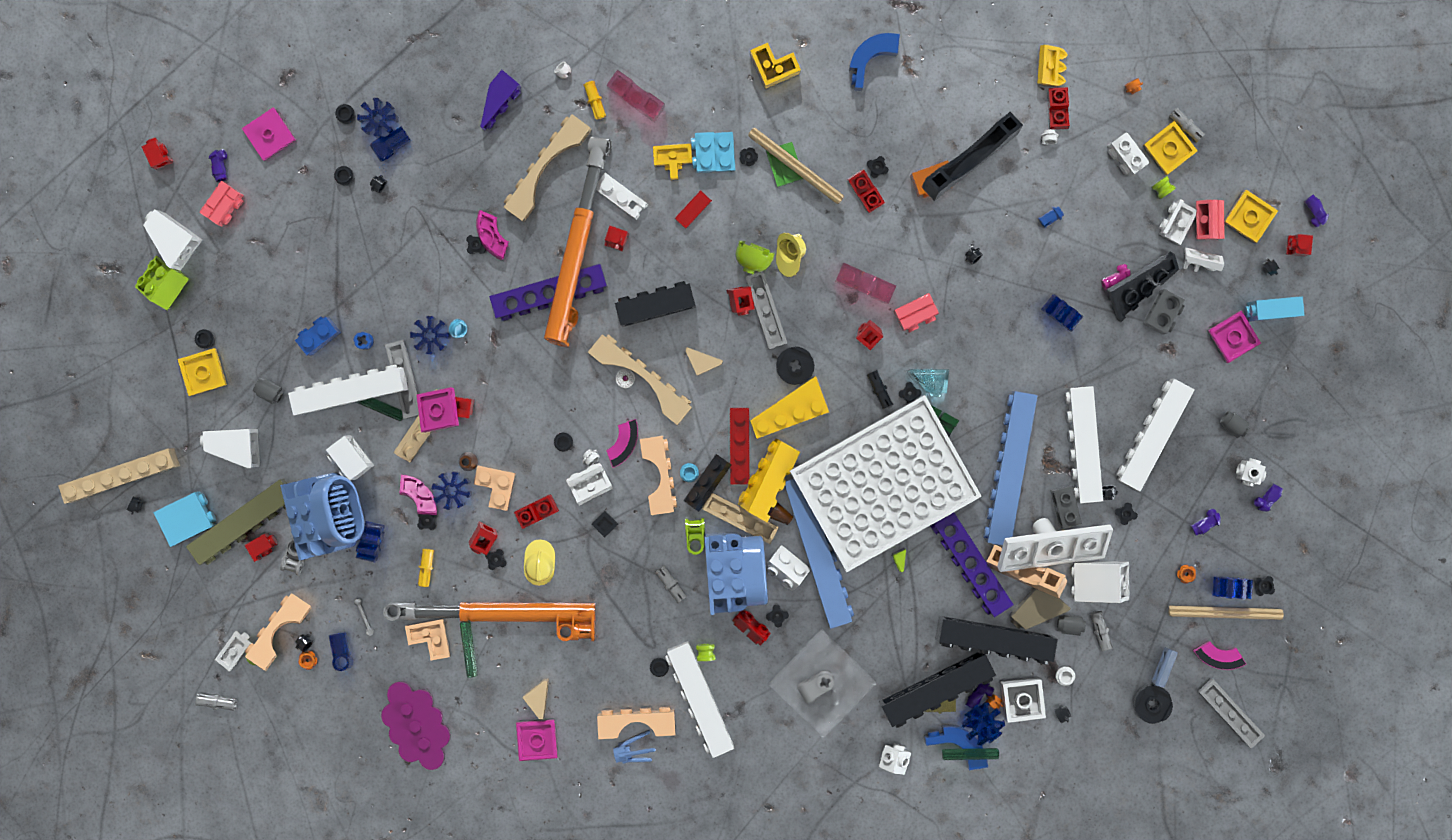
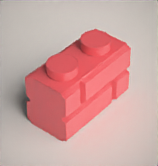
(221, 204)
(1210, 219)
(916, 312)

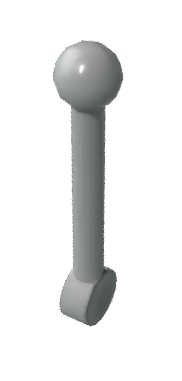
(369, 631)

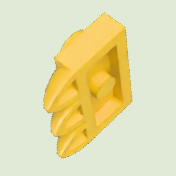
(1050, 65)

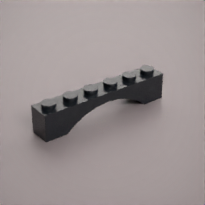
(976, 154)

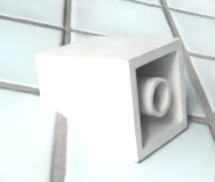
(171, 239)
(233, 445)
(1101, 581)

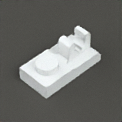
(1209, 261)
(233, 650)

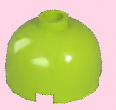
(753, 257)

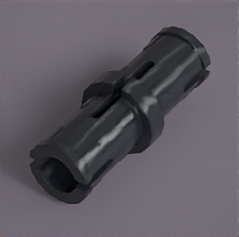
(879, 389)

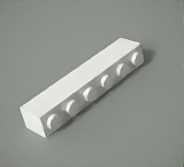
(348, 391)
(1155, 434)
(1084, 444)
(700, 699)

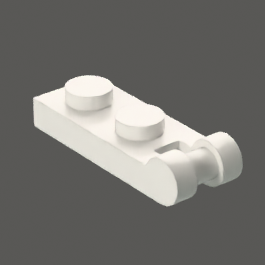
(620, 195)

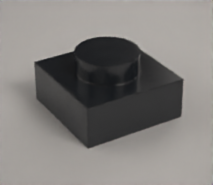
(604, 524)

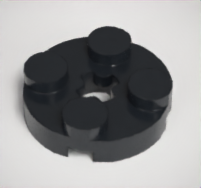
(799, 375)
(1153, 715)

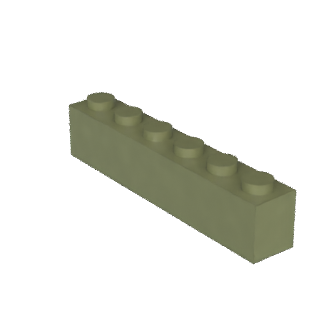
(238, 524)

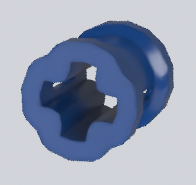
(369, 338)

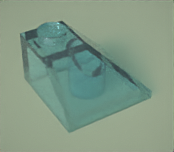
(930, 380)

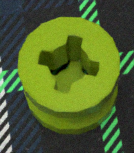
(1163, 187)
(705, 652)

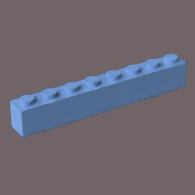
(1011, 467)
(820, 559)

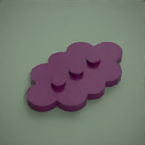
(415, 725)

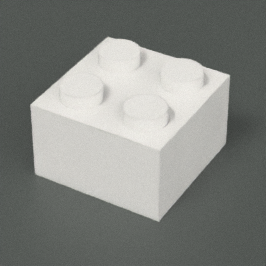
(349, 458)
(1022, 699)

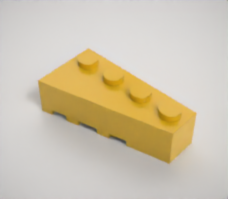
(796, 407)
(768, 479)

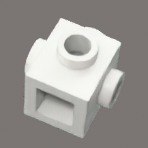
(1244, 472)
(895, 759)

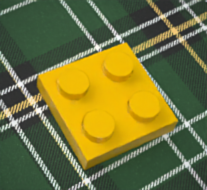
(1170, 148)
(1250, 216)
(202, 372)

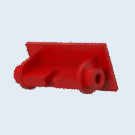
(758, 632)

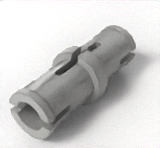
(1187, 125)
(671, 584)
(1101, 631)
(216, 702)

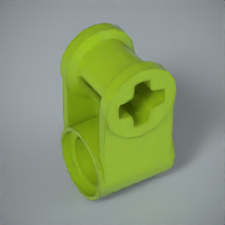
(695, 533)

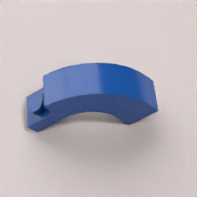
(874, 46)
(956, 735)

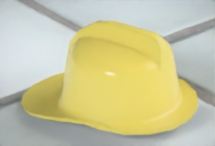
(789, 253)
(539, 562)

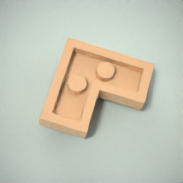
(501, 485)
(433, 633)

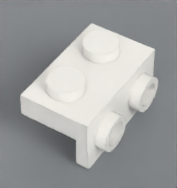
(1127, 154)
(1178, 222)
(589, 483)
(787, 568)

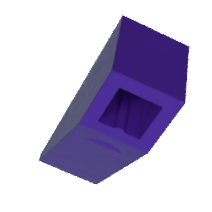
(500, 92)

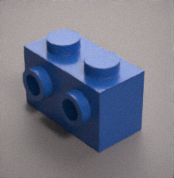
(317, 336)

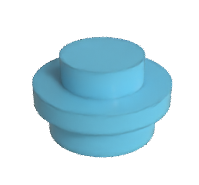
(457, 328)
(689, 472)

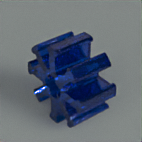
(372, 113)
(1062, 312)
(430, 344)
(453, 483)
(370, 542)
(1232, 587)
(983, 724)

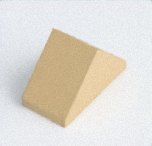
(702, 362)
(537, 698)

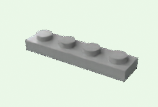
(766, 310)
(398, 356)
(1231, 713)

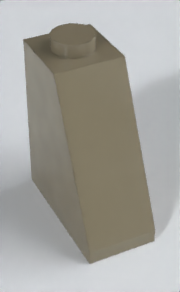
(1036, 609)

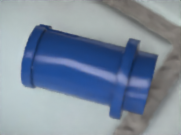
(1050, 217)

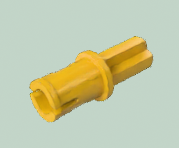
(594, 100)
(425, 567)

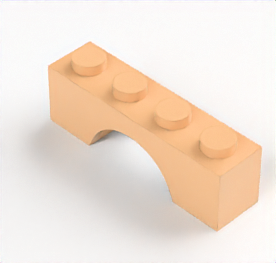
(654, 450)
(1039, 578)
(292, 611)
(660, 721)

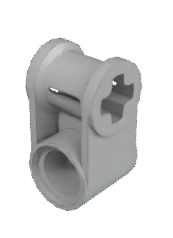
(290, 560)
(812, 687)

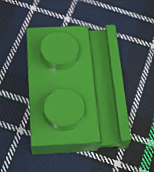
(783, 174)

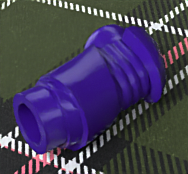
(218, 165)
(1316, 208)
(1269, 498)
(1207, 523)
(977, 695)

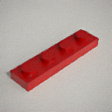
(739, 445)

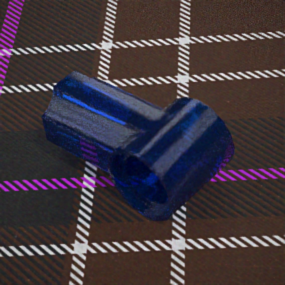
(386, 146)
(339, 649)

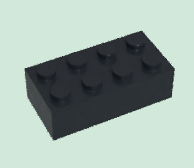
(655, 305)

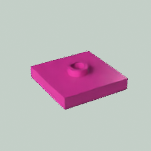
(268, 134)
(1234, 336)
(437, 410)
(536, 740)

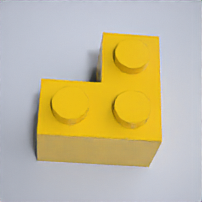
(771, 70)

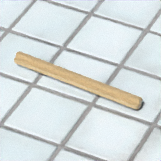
(795, 165)
(1225, 612)

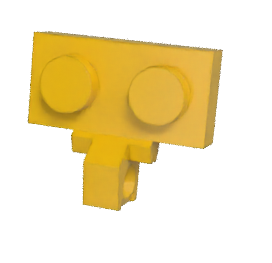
(672, 157)

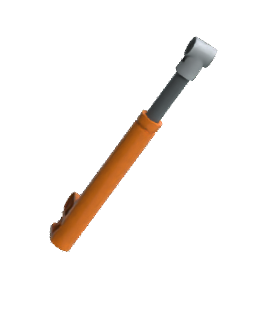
(562, 314)
(572, 615)

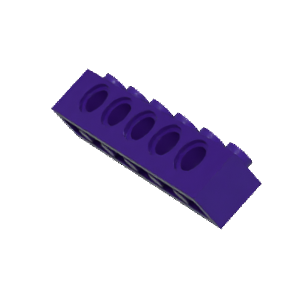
(500, 300)
(1001, 601)

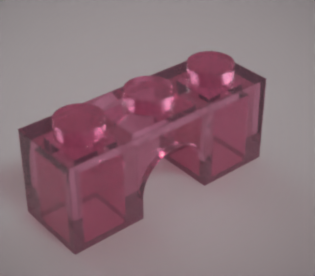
(635, 96)
(865, 283)

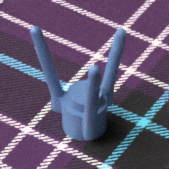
(624, 754)

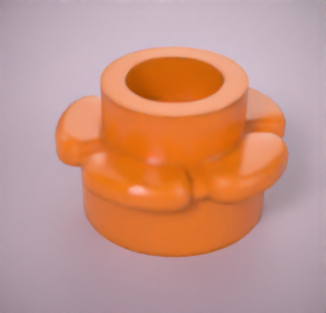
(1133, 86)
(1191, 574)
(302, 660)
(994, 701)

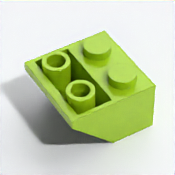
(161, 283)

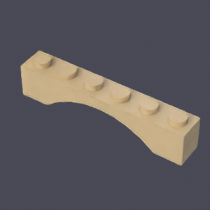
(570, 136)
(609, 354)
(119, 475)

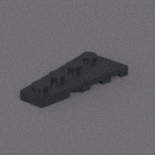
(1134, 288)

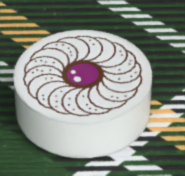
(625, 378)

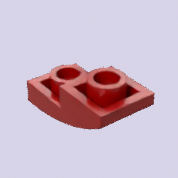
(1058, 108)
(865, 191)
(536, 511)

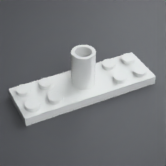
(1053, 546)

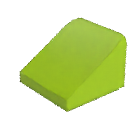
(899, 559)

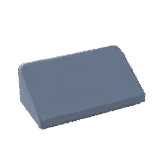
(1164, 667)

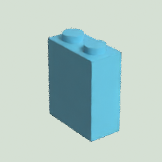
(1274, 309)
(185, 518)

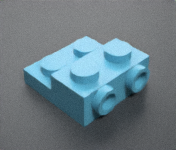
(713, 152)

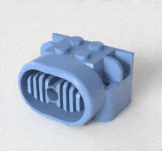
(323, 514)
(735, 572)

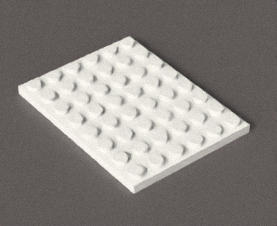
(885, 483)

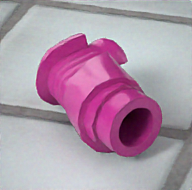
(1113, 279)

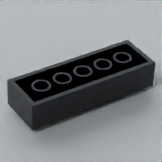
(997, 639)
(937, 688)

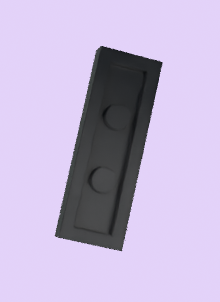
(707, 482)

